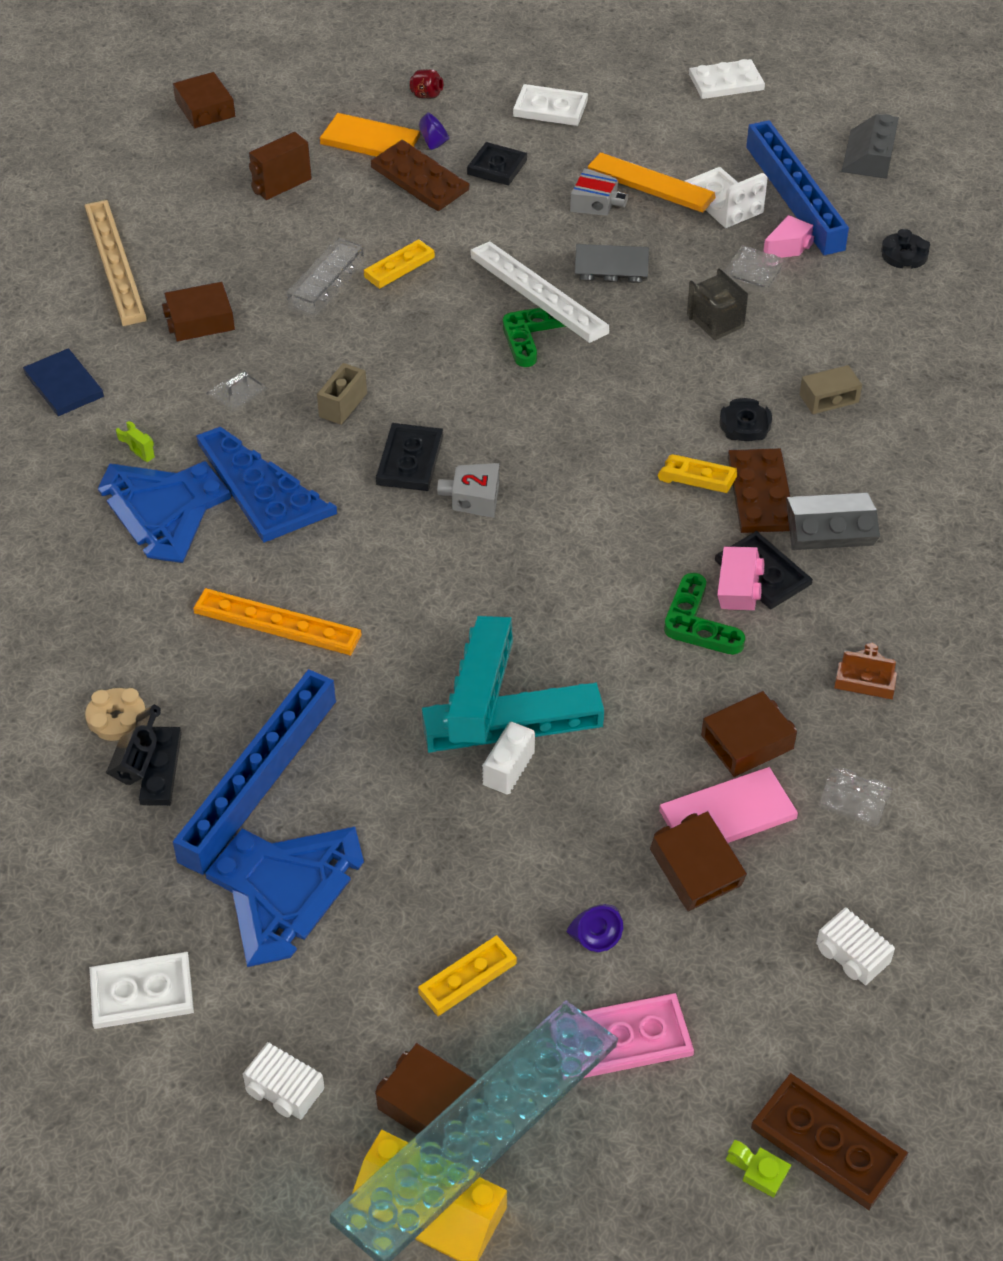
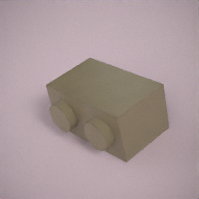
(830, 389)
(342, 393)

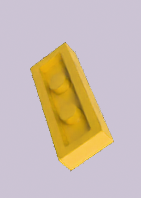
(399, 263)
(467, 975)

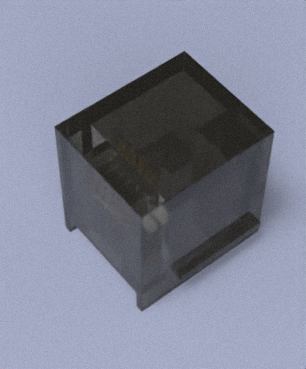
(717, 305)

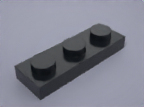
(160, 774)

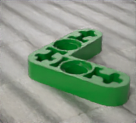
(523, 330)
(688, 619)

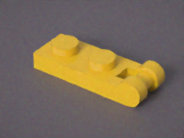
(698, 473)

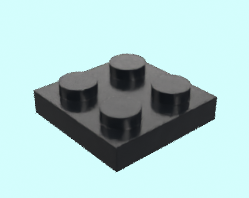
(497, 163)

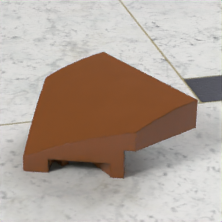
(867, 673)

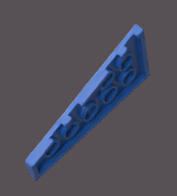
(263, 490)

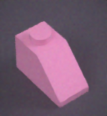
(789, 238)

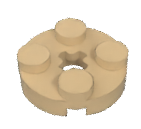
(106, 701)

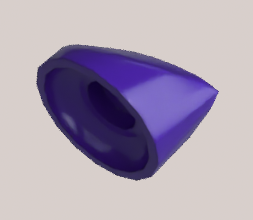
(433, 131)
(597, 928)

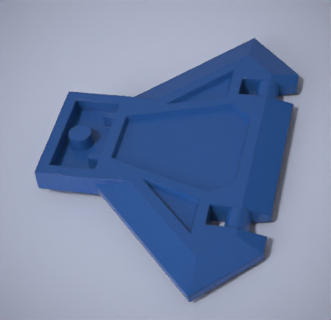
(162, 505)
(283, 886)

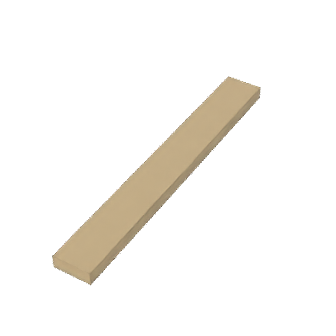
(115, 263)

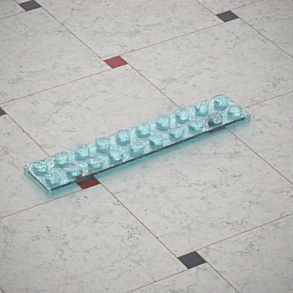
(472, 1133)

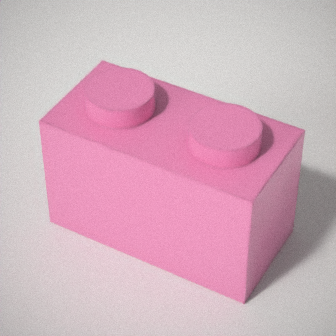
(739, 578)

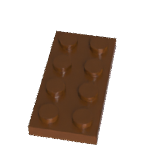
(419, 175)
(760, 490)
(829, 1141)

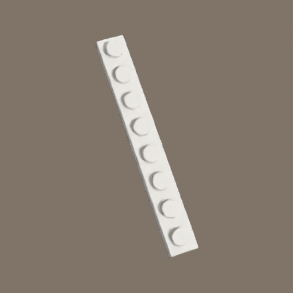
(540, 292)

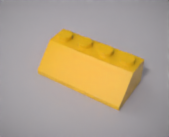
(465, 1225)

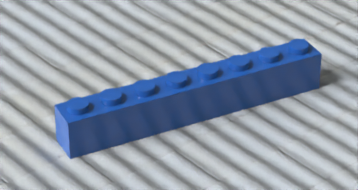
(797, 187)
(254, 772)

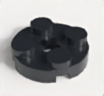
(915, 251)
(754, 429)

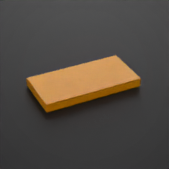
(365, 135)

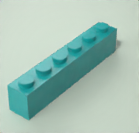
(479, 680)
(542, 711)

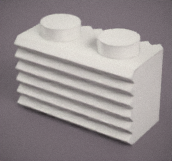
(508, 758)
(854, 946)
(283, 1081)

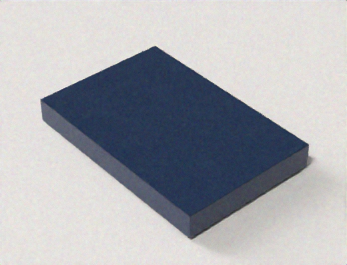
(63, 382)

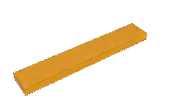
(653, 182)
(277, 621)

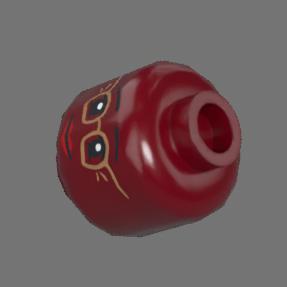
(426, 83)

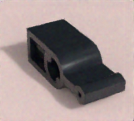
(135, 749)

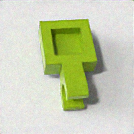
(139, 443)
(762, 1170)

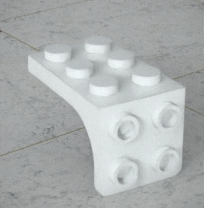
(733, 200)

